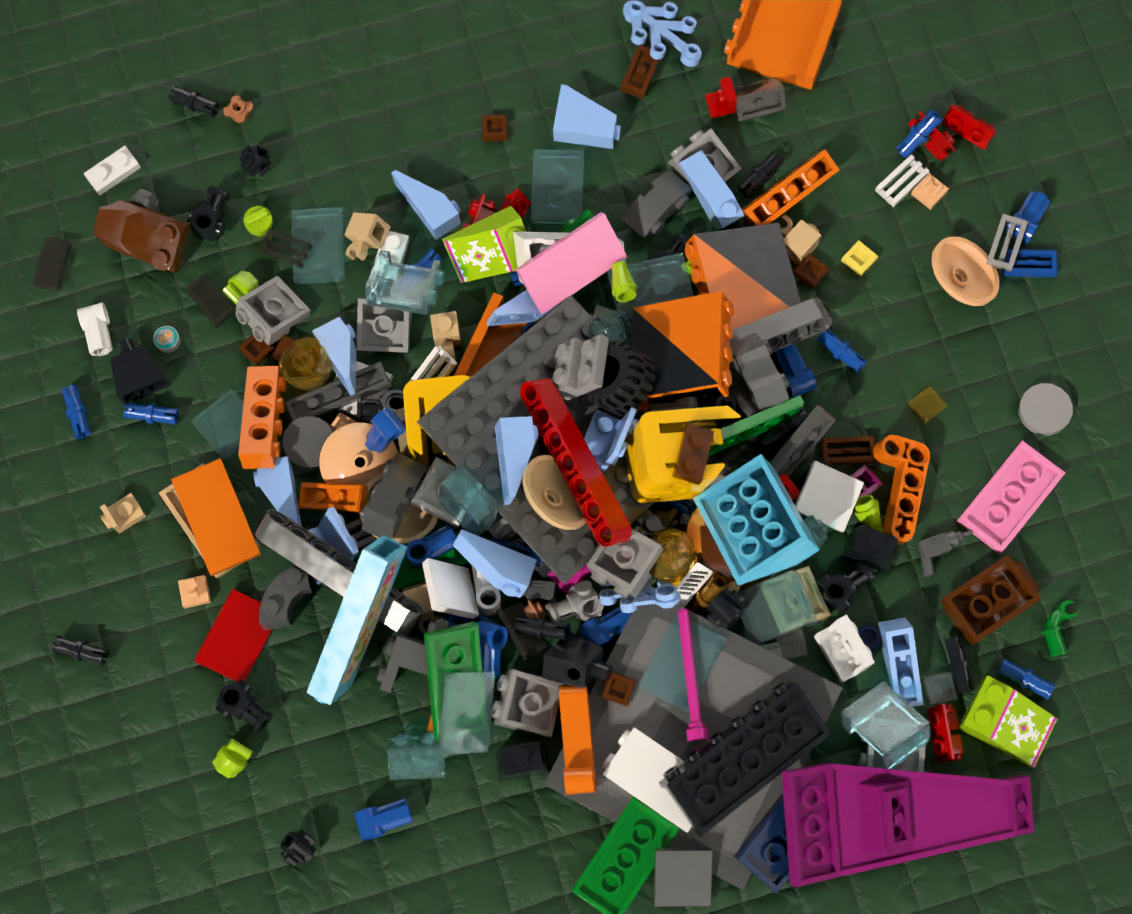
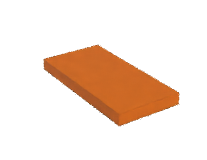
(216, 517)

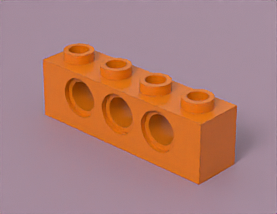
(790, 190)
(263, 452)

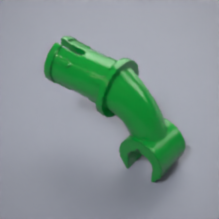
(1052, 629)

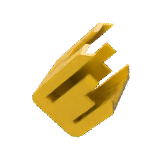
(419, 399)
(655, 448)

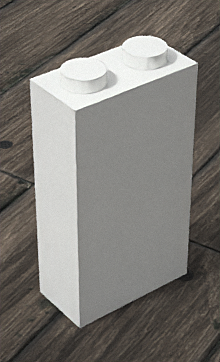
(639, 769)

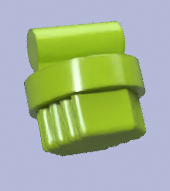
(258, 220)
(240, 285)
(231, 759)

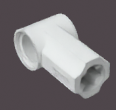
(95, 322)
(482, 589)

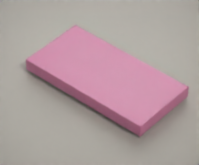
(571, 263)
(1011, 497)

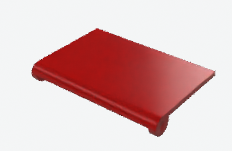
(234, 638)

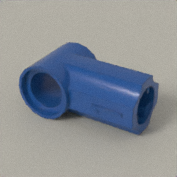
(1031, 211)
(792, 366)
(384, 430)
(432, 544)
(604, 629)
(492, 640)
(376, 820)

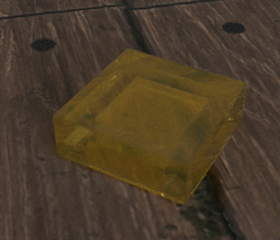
(927, 405)

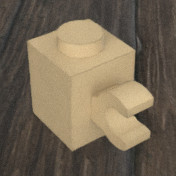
(365, 232)
(800, 239)
(446, 331)
(420, 595)

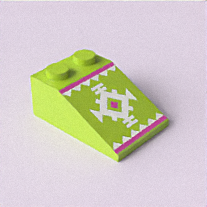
(485, 246)
(1008, 721)

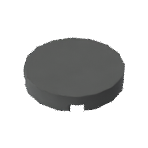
(305, 439)

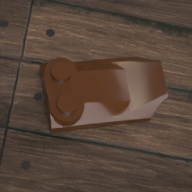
(142, 234)
(991, 599)

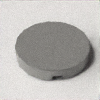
(1045, 409)

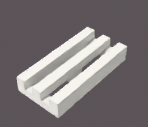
(916, 166)
(438, 350)

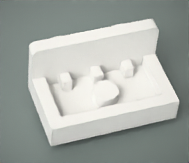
(844, 649)

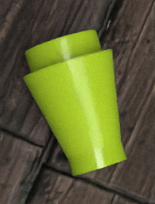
(622, 283)
(868, 512)

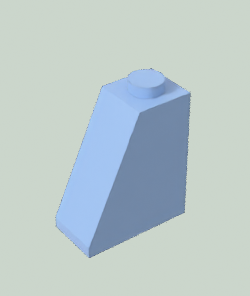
(584, 121)

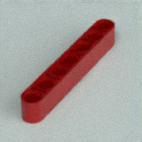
(575, 462)

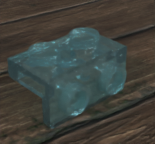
(414, 757)

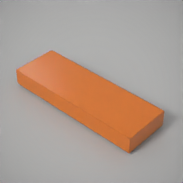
(327, 495)

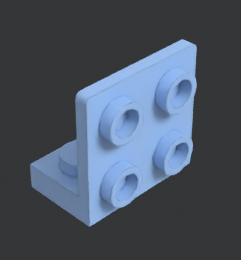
(608, 435)
(333, 532)

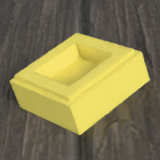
(859, 258)

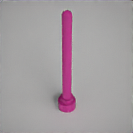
(697, 729)

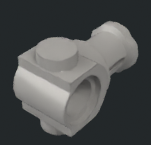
(579, 603)

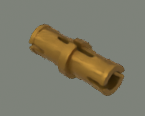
(706, 594)

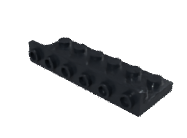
(745, 756)

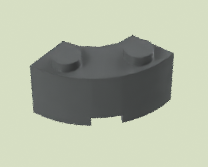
(650, 212)
(754, 362)
(283, 596)

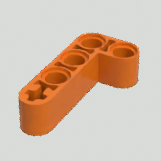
(900, 490)
(577, 740)

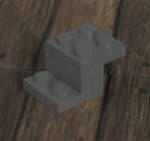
(406, 652)

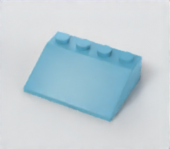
(755, 522)

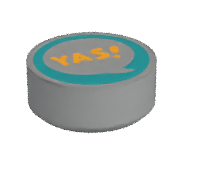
(166, 339)

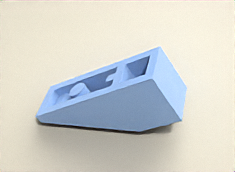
(711, 191)
(429, 204)
(517, 310)
(341, 350)
(514, 445)
(280, 487)
(498, 564)
(901, 659)

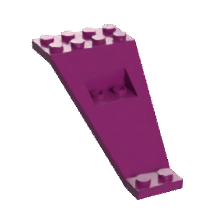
(874, 817)

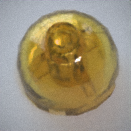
(305, 364)
(676, 558)

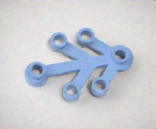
(637, 13)
(664, 596)

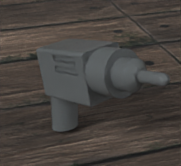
(938, 546)
(541, 591)

